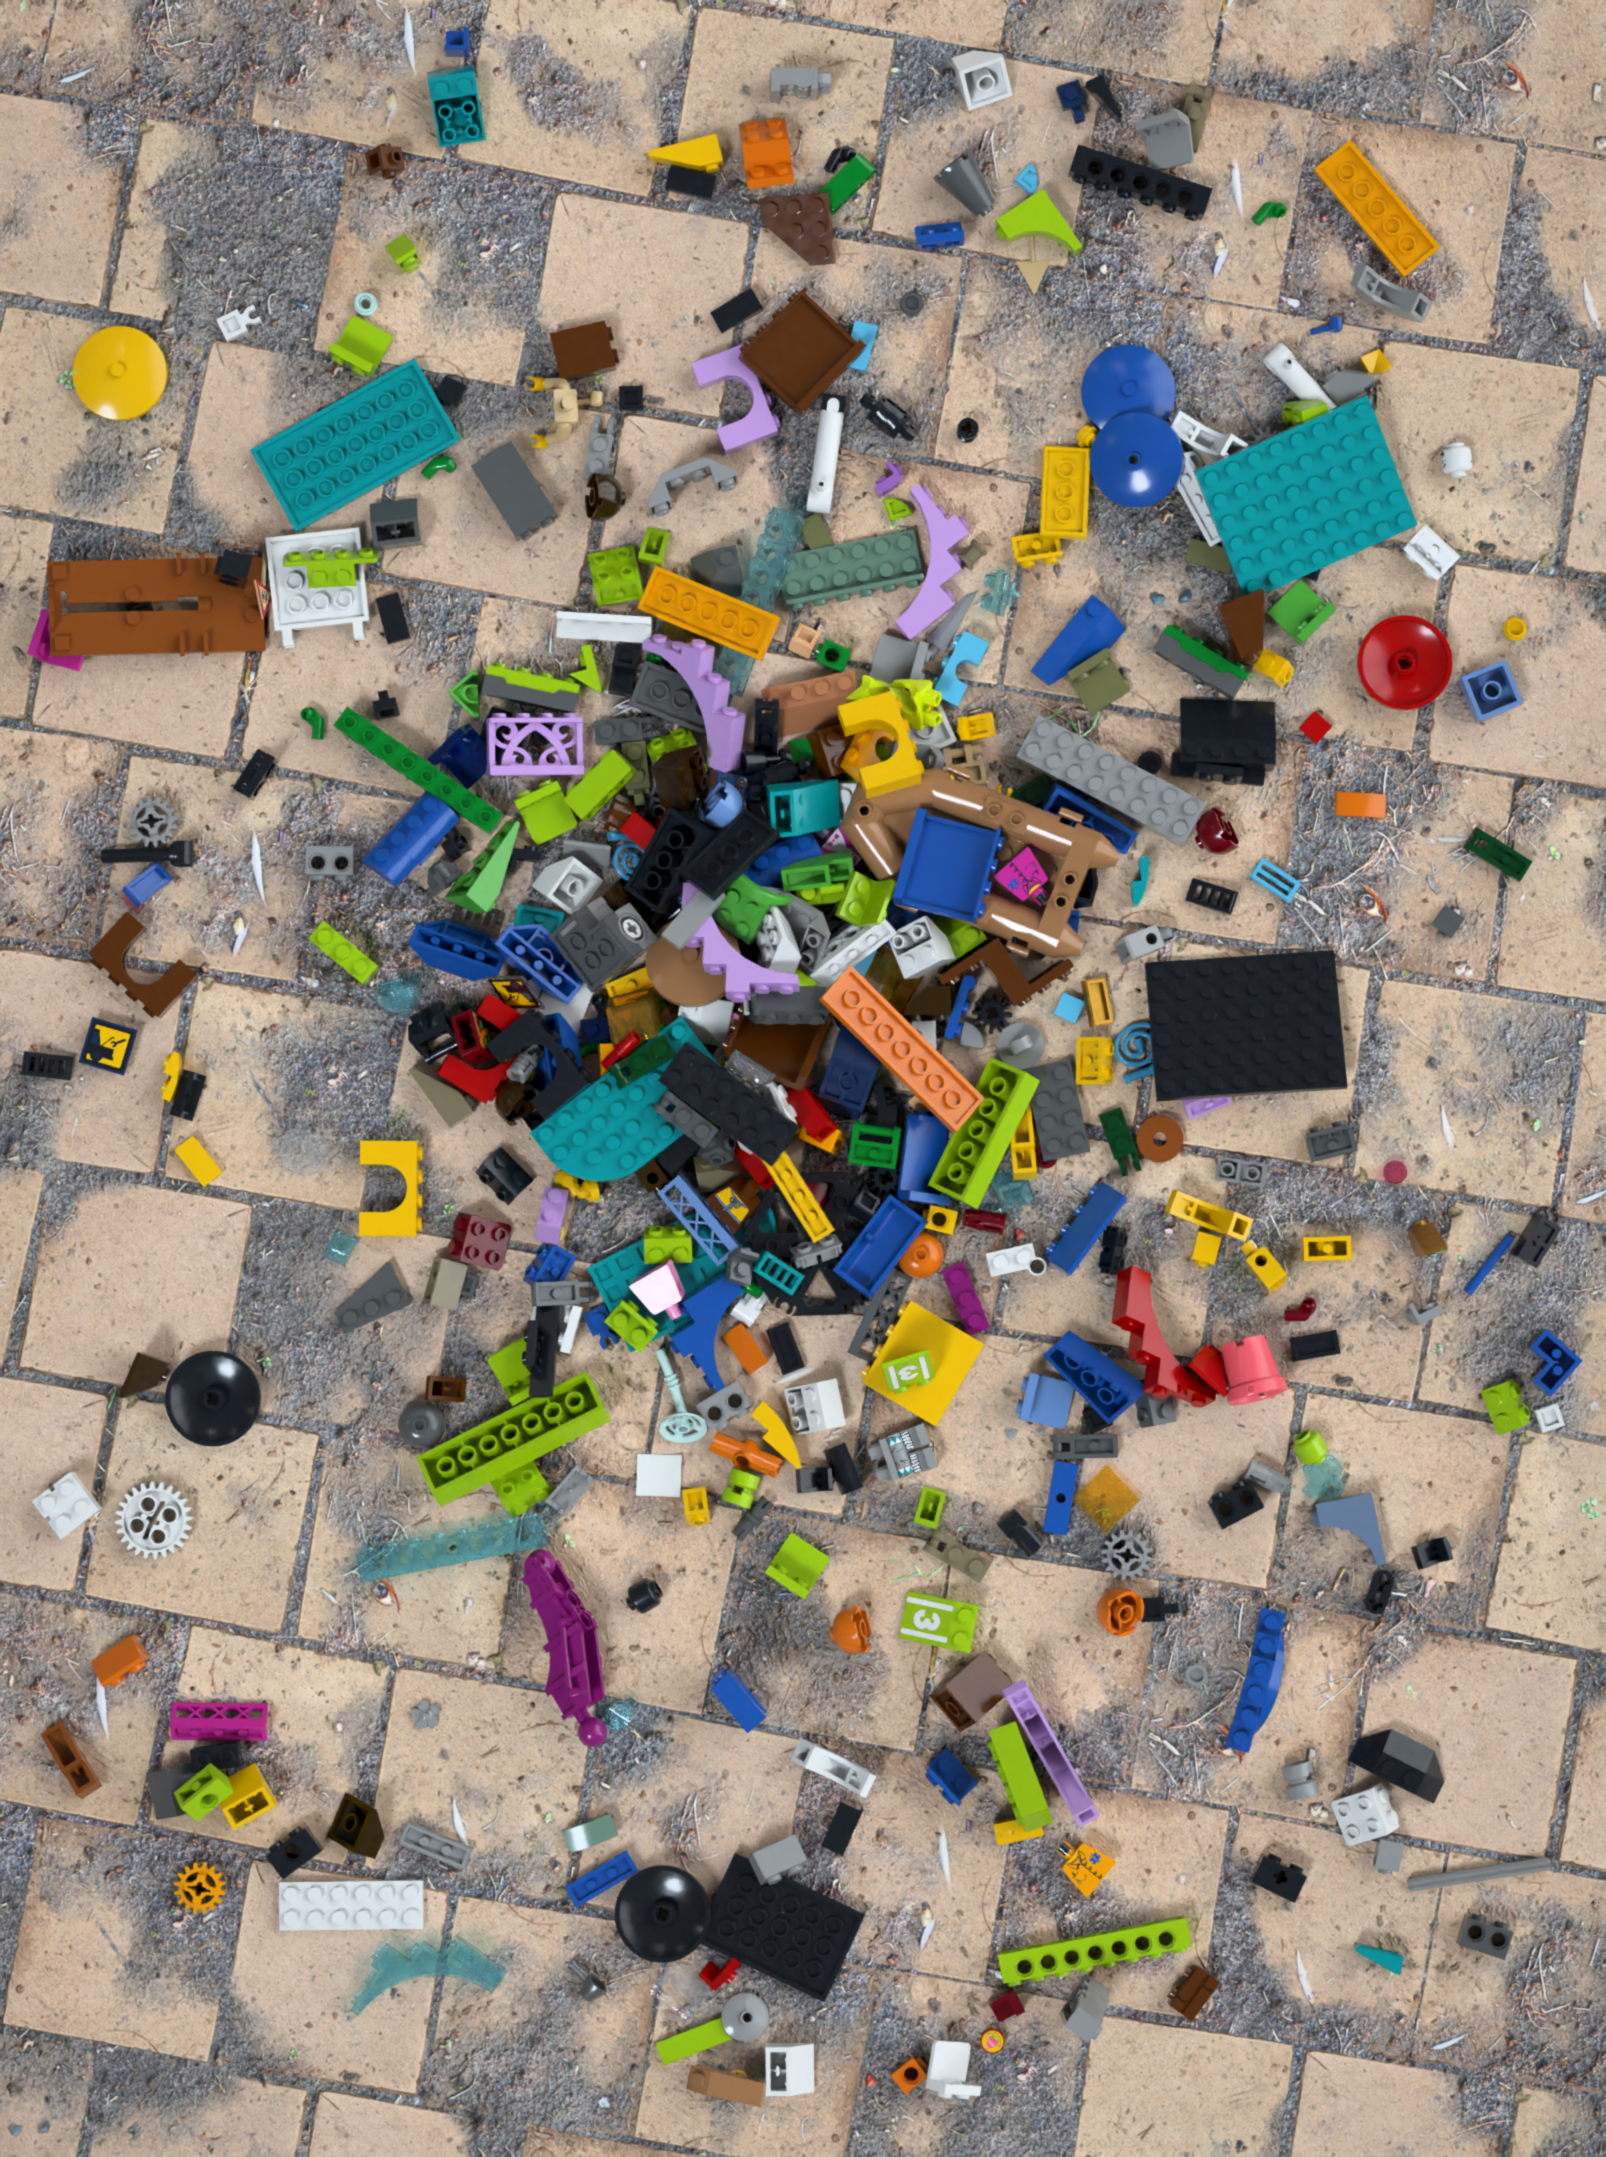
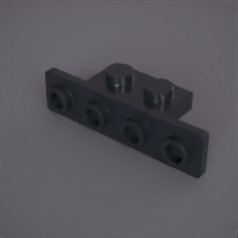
(1211, 772)
(541, 1350)

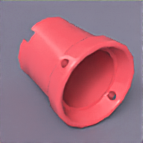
(1251, 1371)

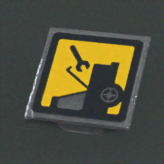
(516, 991)

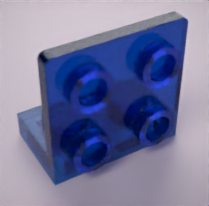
(463, 755)

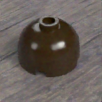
(604, 497)
(514, 1100)

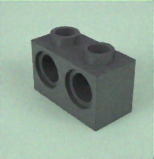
(1482, 1942)

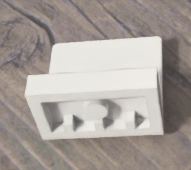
(568, 1326)

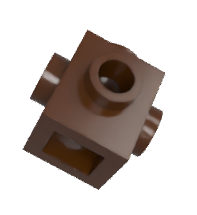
(385, 161)

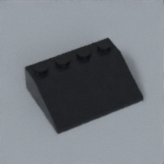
(1227, 734)

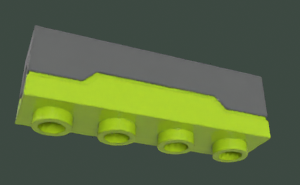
(531, 689)

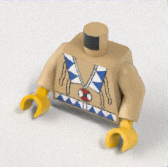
(560, 410)

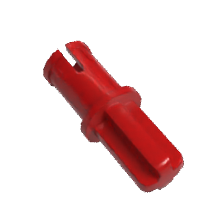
(622, 1049)

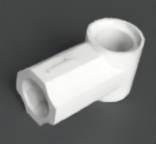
(748, 1308)

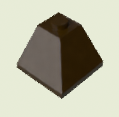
(144, 1375)
(357, 1827)

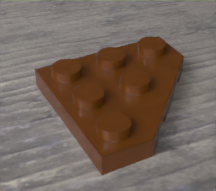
(802, 224)

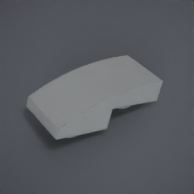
(1241, 1172)

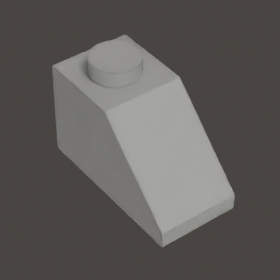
(1348, 384)

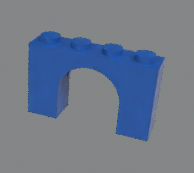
(737, 1698)

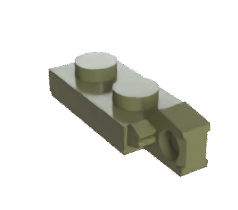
(639, 785)

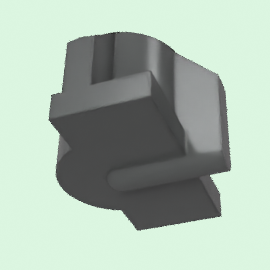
(442, 876)

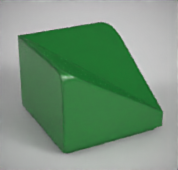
(800, 750)

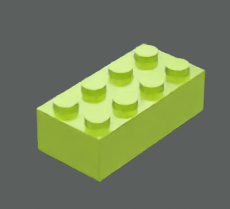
(1020, 1778)

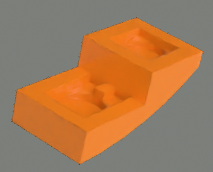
(1360, 805)

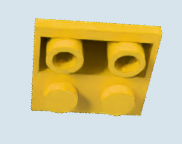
(250, 1797)

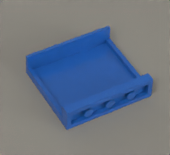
(947, 867)

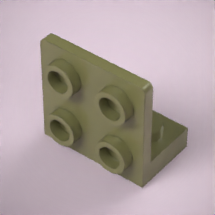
(1097, 681)

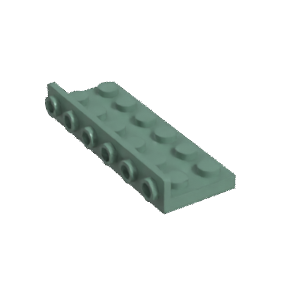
(852, 570)

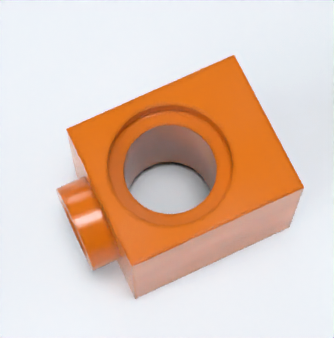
(904, 2083)

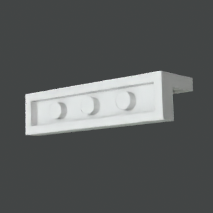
(1194, 499)
(603, 627)
(850, 950)

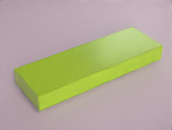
(692, 2041)

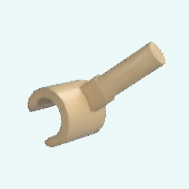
(596, 399)

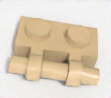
(967, 751)

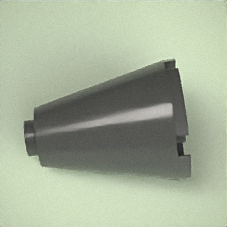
(967, 184)

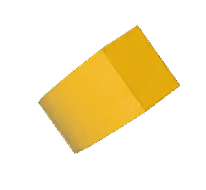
(1023, 1149)
(777, 1433)

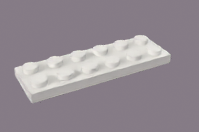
(351, 1905)

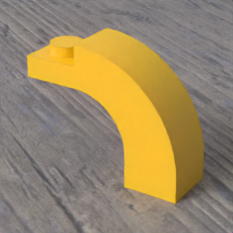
(1208, 1216)

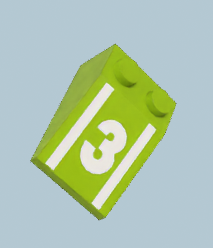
(907, 1371)
(938, 1621)

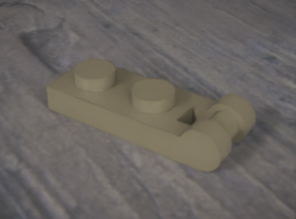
(1196, 111)
(958, 1556)

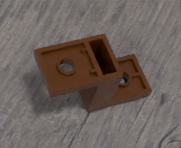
(1005, 972)

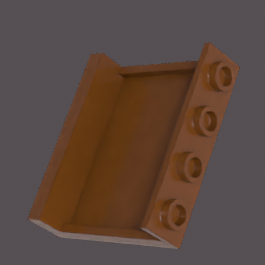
(800, 352)
(780, 1048)

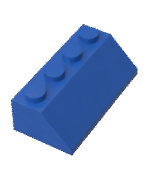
(1086, 1228)

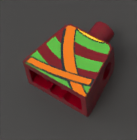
(471, 1043)

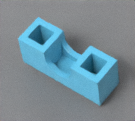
(966, 650)

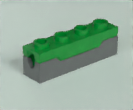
(1200, 662)

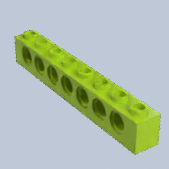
(1057, 1949)

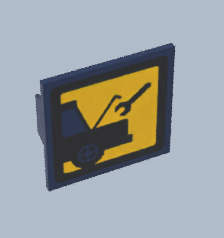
(108, 1046)

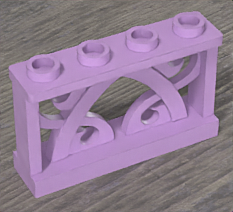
(510, 767)

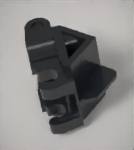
(429, 1025)

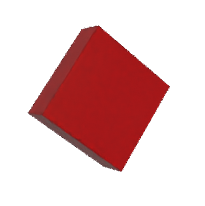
(1315, 727)

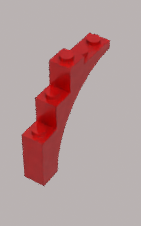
(1147, 1346)

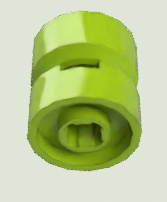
(742, 1479)

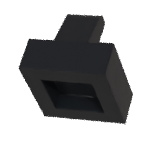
(385, 706)

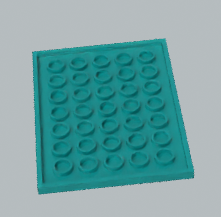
(1305, 497)

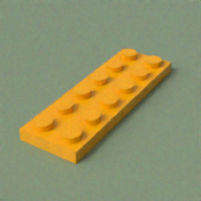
(1376, 209)
(708, 613)

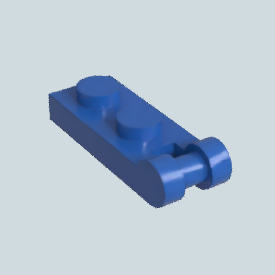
(960, 1006)

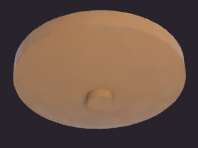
(681, 974)

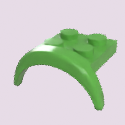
(746, 907)

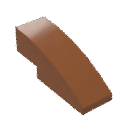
(71, 1760)

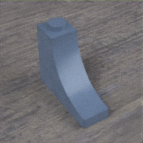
(1355, 1515)

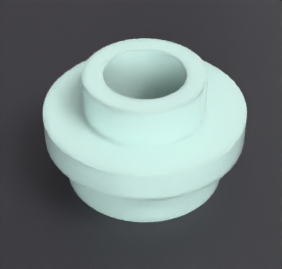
(365, 296)

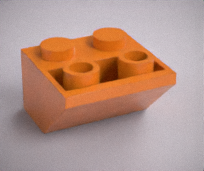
(119, 1660)

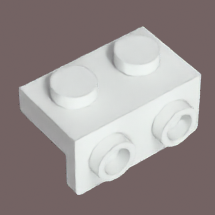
(1431, 553)

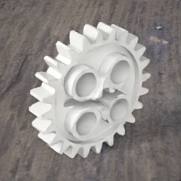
(135, 1509)

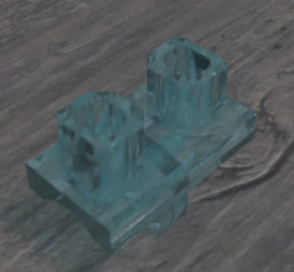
(1003, 593)

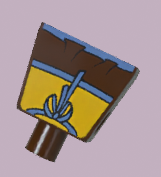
(734, 1203)

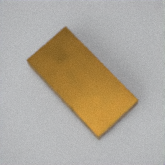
(1097, 1002)

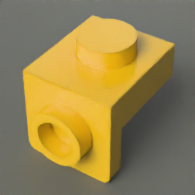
(1274, 668)
(976, 727)

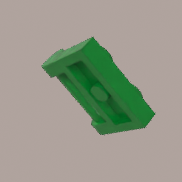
(874, 1153)

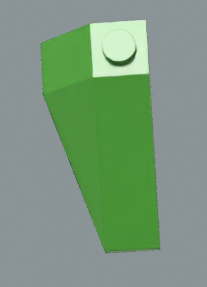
(484, 881)

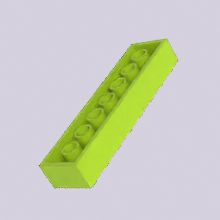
(513, 1439)

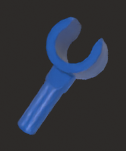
(1335, 325)

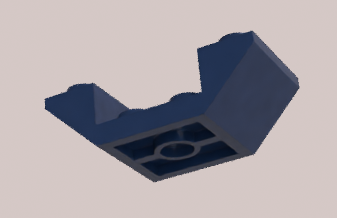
(847, 1077)

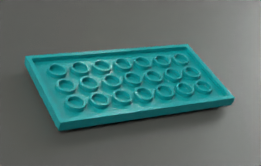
(355, 445)

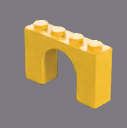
(883, 713)
(404, 1219)

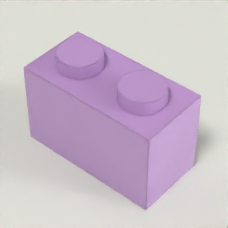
(552, 1215)

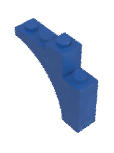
(697, 1336)

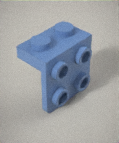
(1045, 1401)

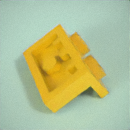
(1094, 1061)
(1009, 1831)

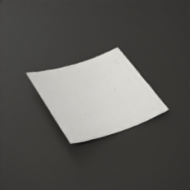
(658, 1475)

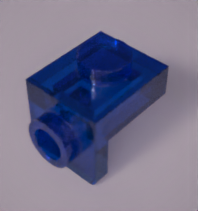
(595, 1030)

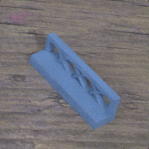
(696, 1200)

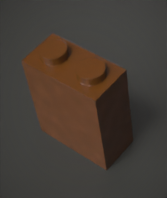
(584, 351)

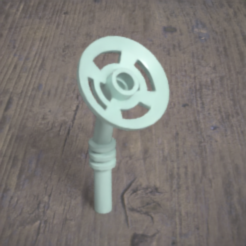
(682, 1418)

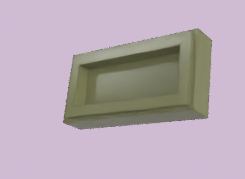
(816, 533)
(1209, 557)

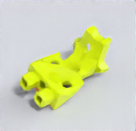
(916, 705)

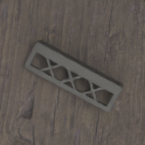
(871, 1311)

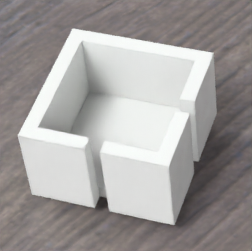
(67, 1505)

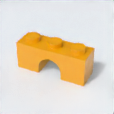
(862, 751)

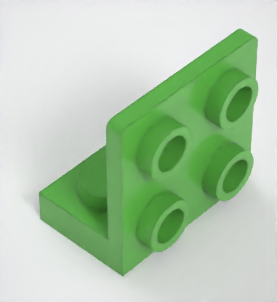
(1300, 612)

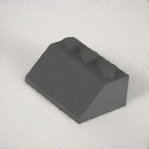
(789, 1009)

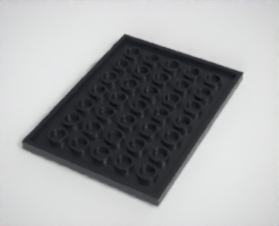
(1245, 1025)

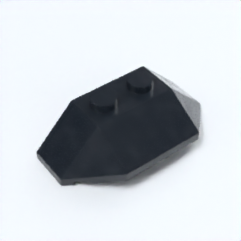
(1400, 1762)

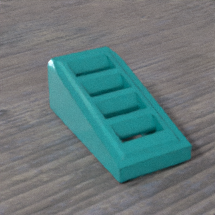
(796, 1280)
(1385, 1958)

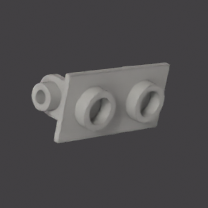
(806, 1252)

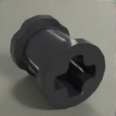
(962, 434)

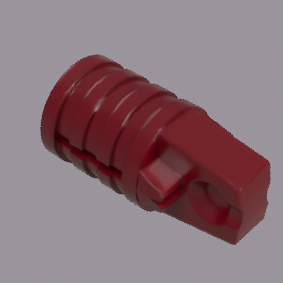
(984, 1220)

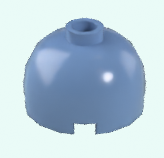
(722, 806)

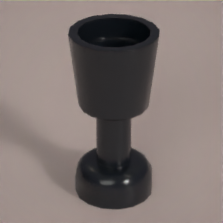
(756, 760)

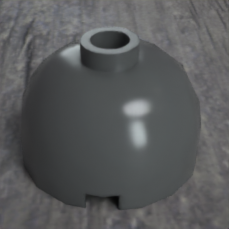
(421, 1424)

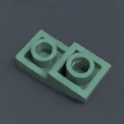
(590, 1832)

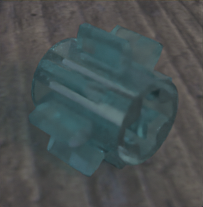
(619, 1715)

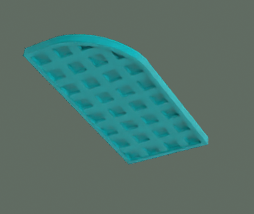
(612, 1130)
(618, 1271)

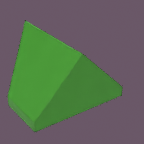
(466, 694)

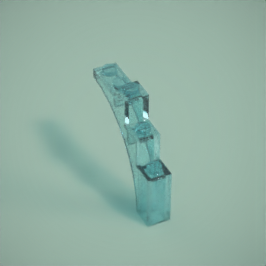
(393, 1968)

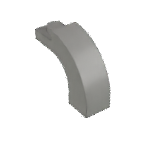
(1388, 296)

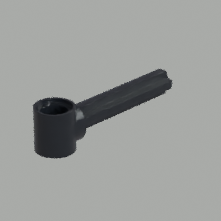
(179, 854)

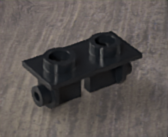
(455, 844)
(188, 1095)
(1116, 1240)

